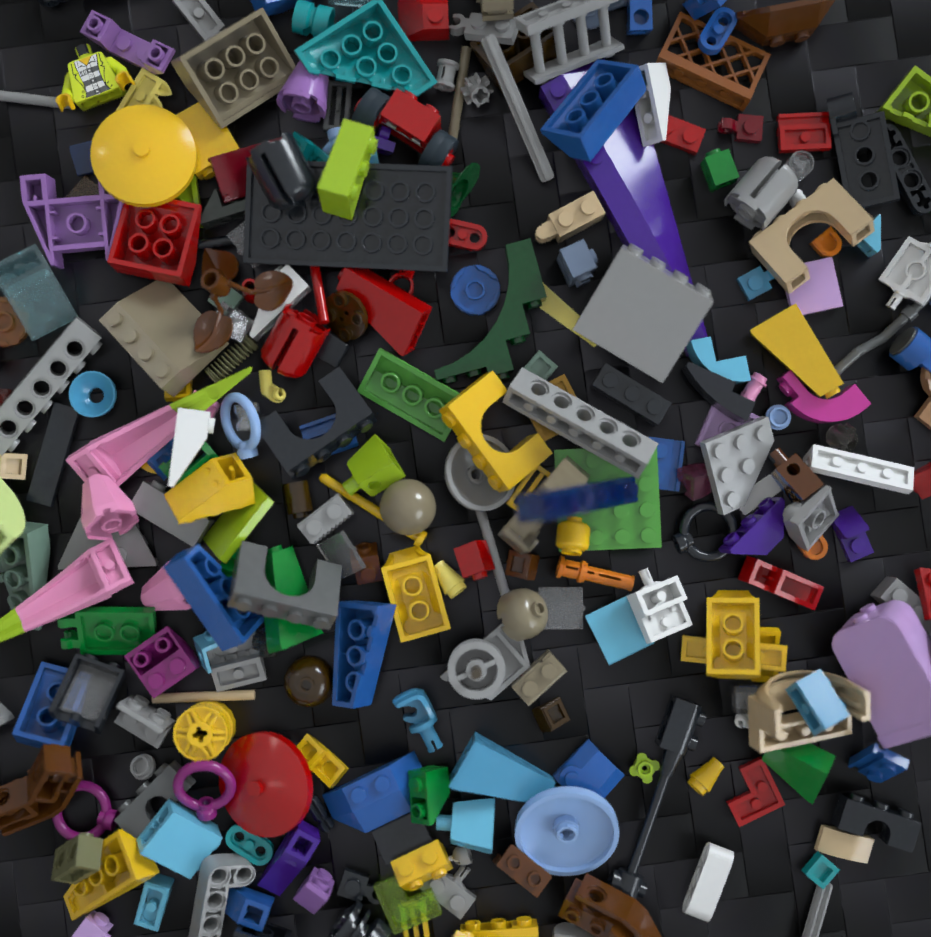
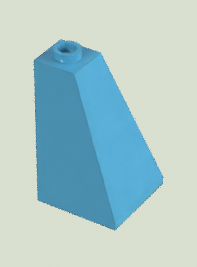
(497, 772)

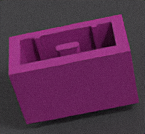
(162, 661)

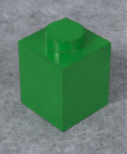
(719, 169)

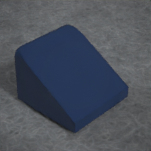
(81, 158)

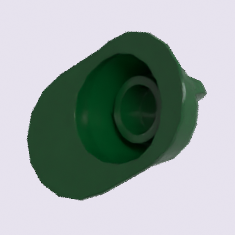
(463, 184)

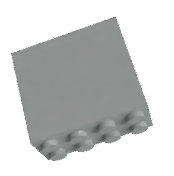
(644, 312)

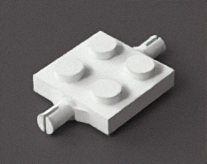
(909, 273)

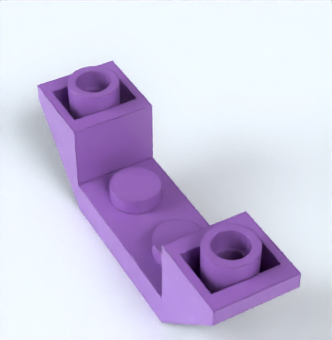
(126, 46)

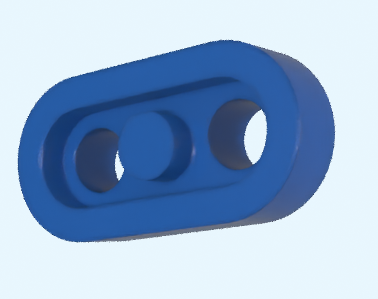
(716, 32)

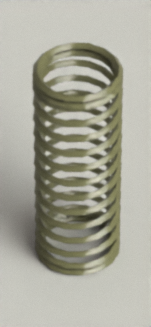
(250, 344)

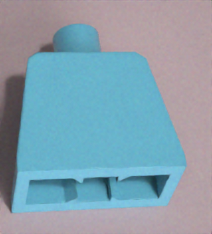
(470, 824)

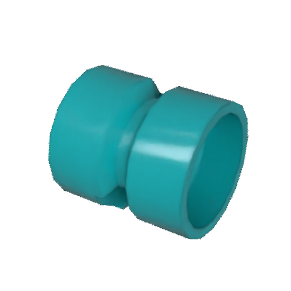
(311, 19)

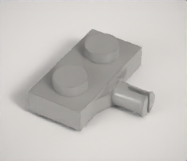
(452, 892)

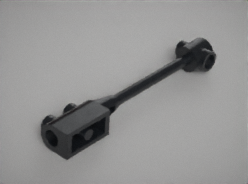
(676, 738)

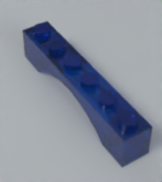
(575, 499)

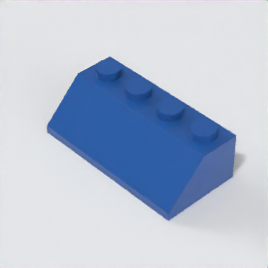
(595, 108)

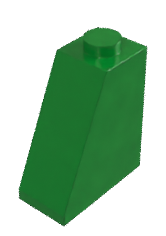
(801, 767)

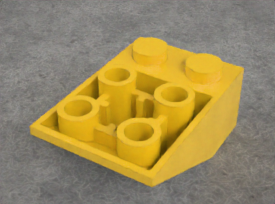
(212, 489)

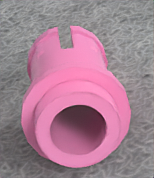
(754, 386)

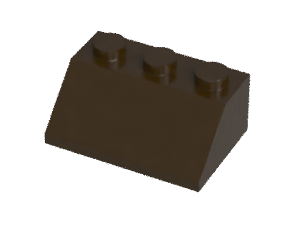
(518, 56)

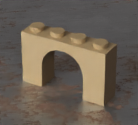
(826, 205)

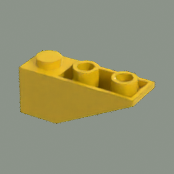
(499, 927)

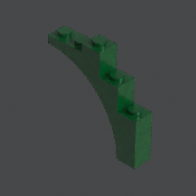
(523, 290)

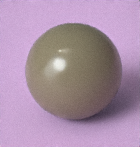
(408, 507)

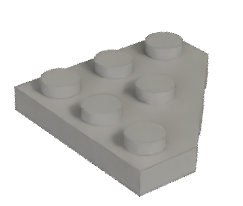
(735, 462)

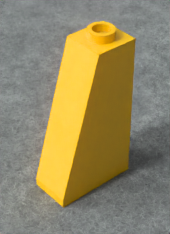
(798, 349)

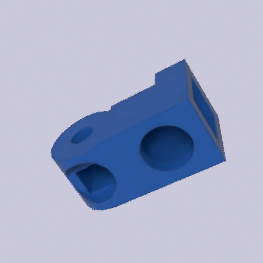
(639, 17)

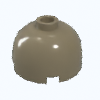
(522, 613)

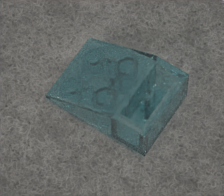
(34, 292)

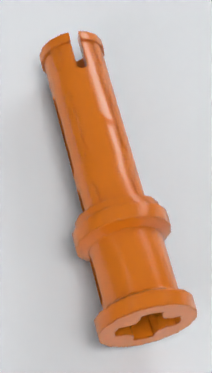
(582, 572)

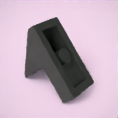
(217, 213)

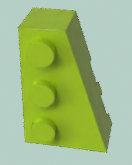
(346, 169)

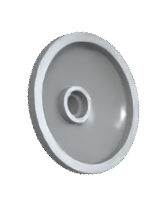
(470, 492)

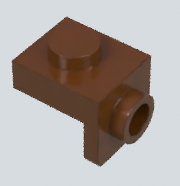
(372, 571)

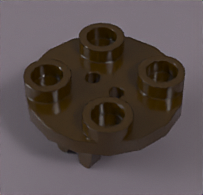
(346, 324)

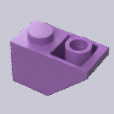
(315, 890)

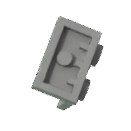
(144, 720)

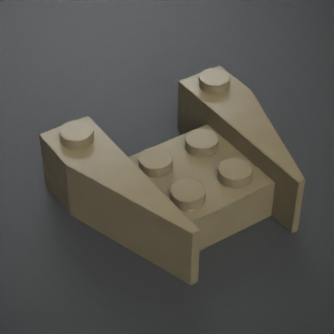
(523, 536)

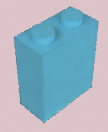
(179, 839)

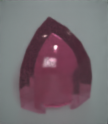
(695, 480)

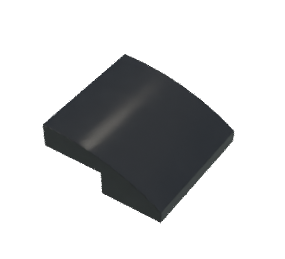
(400, 837)

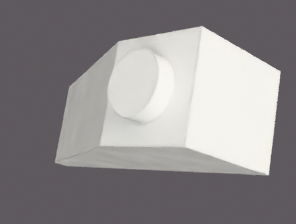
(653, 106)
(266, 319)
(189, 437)

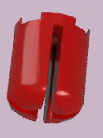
(294, 342)

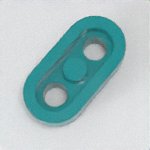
(248, 846)

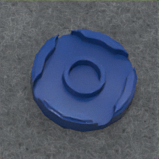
(475, 290)

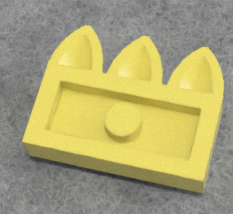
(145, 90)

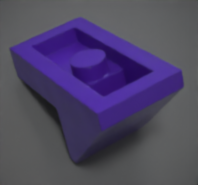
(851, 534)

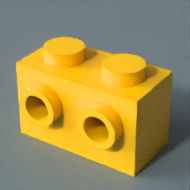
(421, 866)

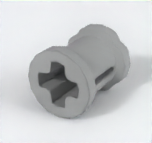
(446, 74)

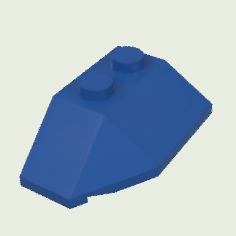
(375, 796)

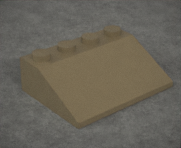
(236, 68)
(159, 334)

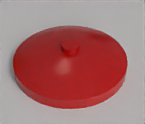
(271, 784)

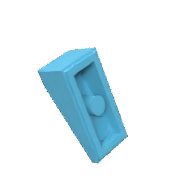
(154, 901)

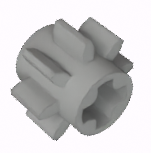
(476, 89)

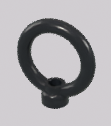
(683, 540)

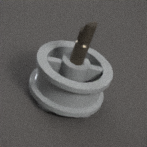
(476, 668)

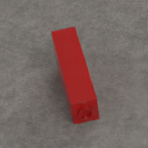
(389, 309)

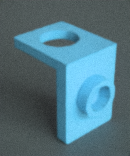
(204, 643)

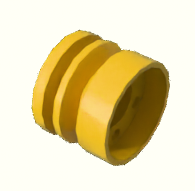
(210, 717)

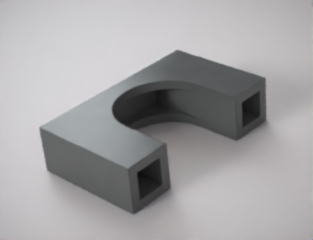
(254, 594)

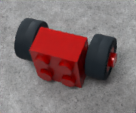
(409, 122)

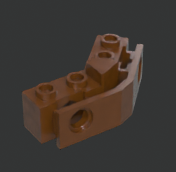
(43, 790)
(606, 910)

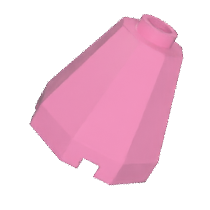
(105, 508)
(163, 593)

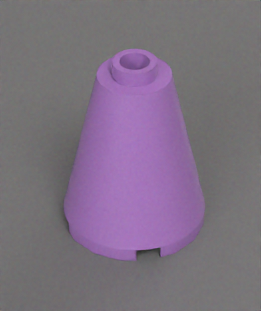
(304, 95)

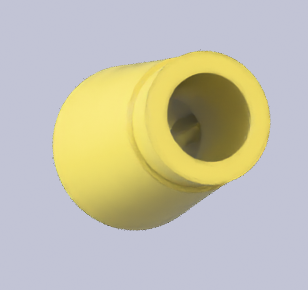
(449, 580)

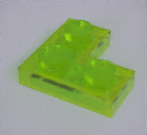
(405, 911)

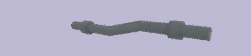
(908, 314)

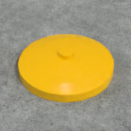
(143, 155)

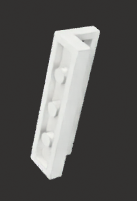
(860, 469)

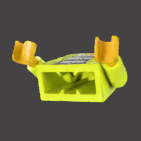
(92, 80)

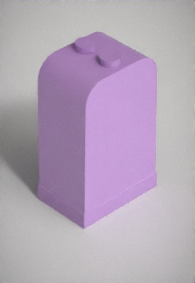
(890, 658)

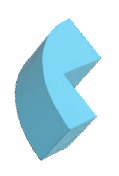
(702, 354)

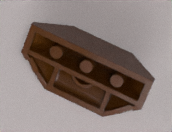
(782, 22)

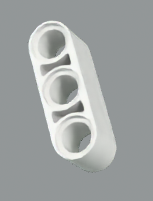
(708, 881)

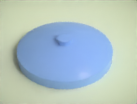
(567, 830)

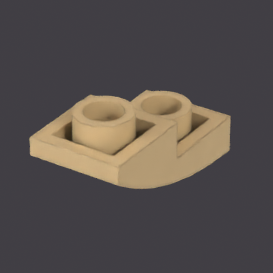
(844, 844)

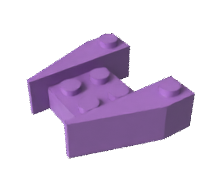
(69, 222)

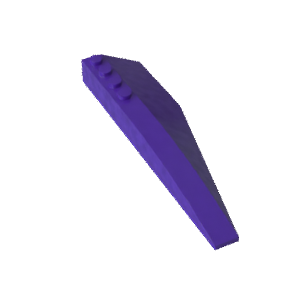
(628, 186)

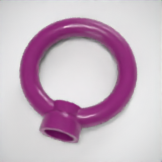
(205, 807)
(105, 818)

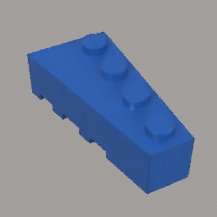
(359, 650)

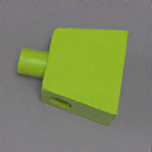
(373, 468)

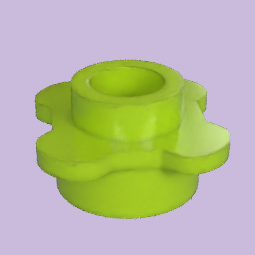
(643, 760)

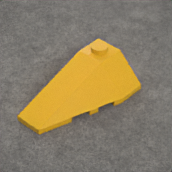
(119, 872)

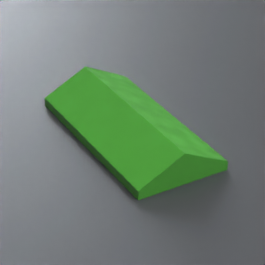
(407, 393)

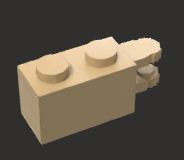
(571, 219)

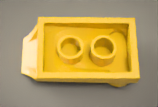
(416, 591)
(733, 635)

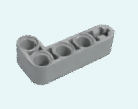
(208, 909)

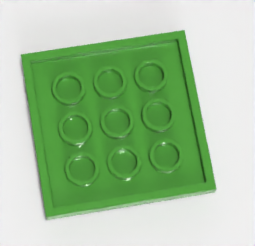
(625, 525)

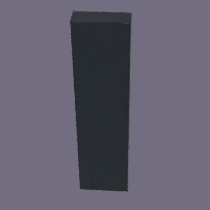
(53, 455)

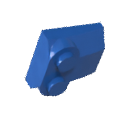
(589, 770)

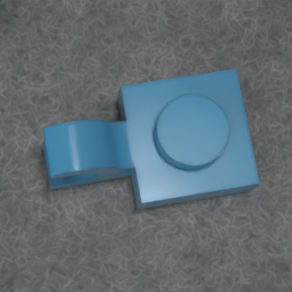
(755, 283)

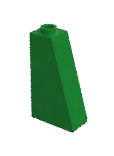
(287, 578)

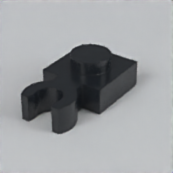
(355, 886)

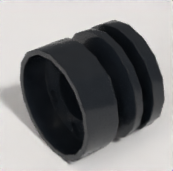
(352, 925)

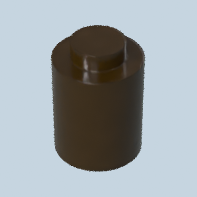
(297, 499)

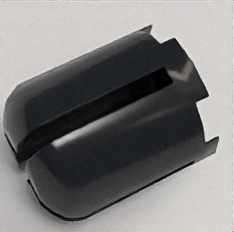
(282, 172)

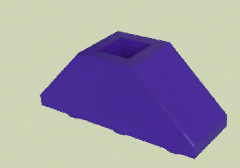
(759, 530)

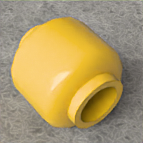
(573, 536)

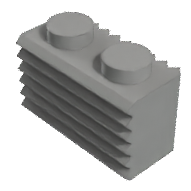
(325, 519)

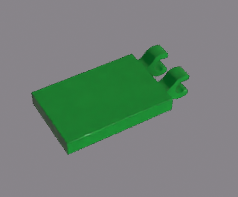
(108, 629)

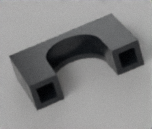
(301, 454)

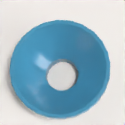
(83, 386)

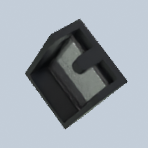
(87, 693)

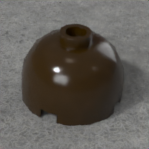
(309, 681)

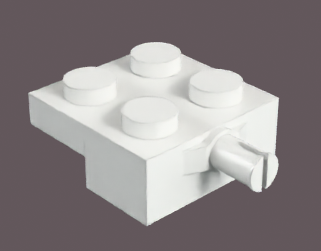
(659, 607)

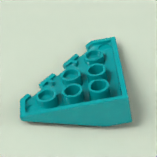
(368, 50)

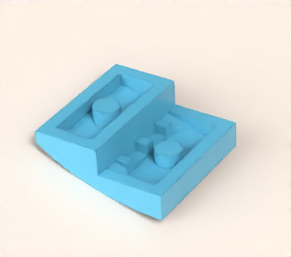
(616, 630)

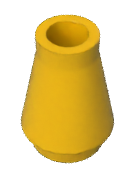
(705, 776)

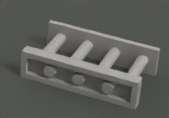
(554, 16)

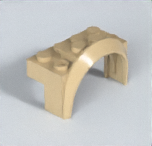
(775, 731)

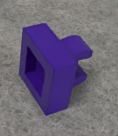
(384, 145)

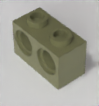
(77, 859)

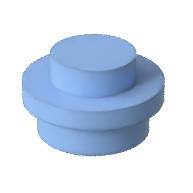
(778, 416)

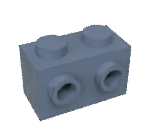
(577, 263)

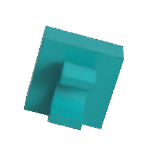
(820, 870)

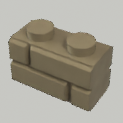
(538, 677)

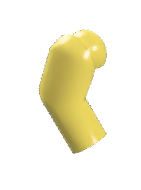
(270, 390)

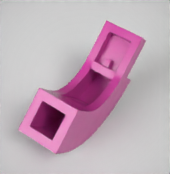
(817, 410)

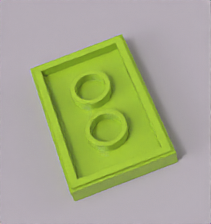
(236, 525)

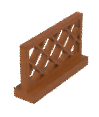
(704, 76)

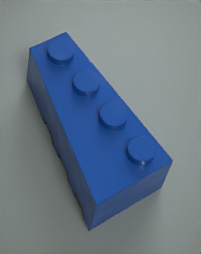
(207, 593)

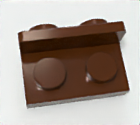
(523, 870)

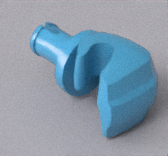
(422, 718)

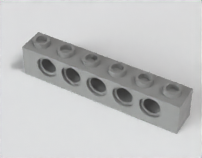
(24, 421)
(580, 422)

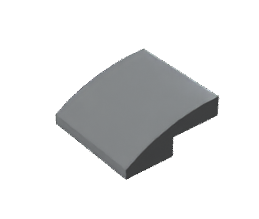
(236, 666)

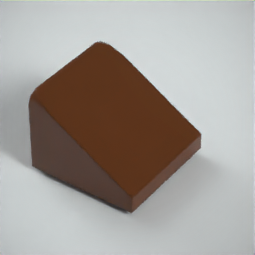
(522, 566)

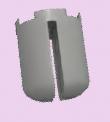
(762, 193)

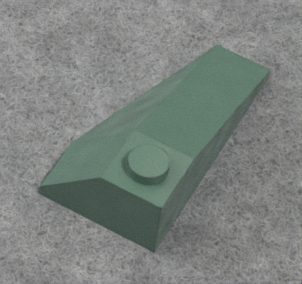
(26, 564)

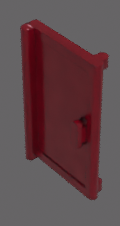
(231, 171)

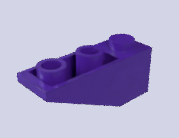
(290, 858)

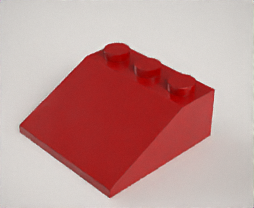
(157, 242)

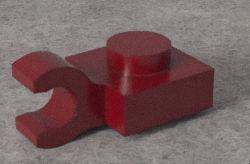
(746, 128)

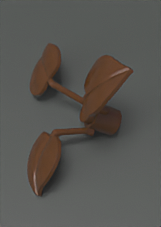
(218, 270)

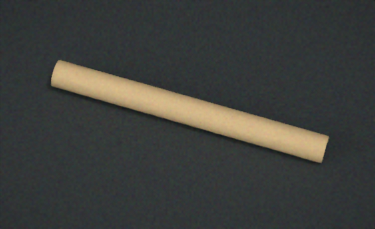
(183, 697)

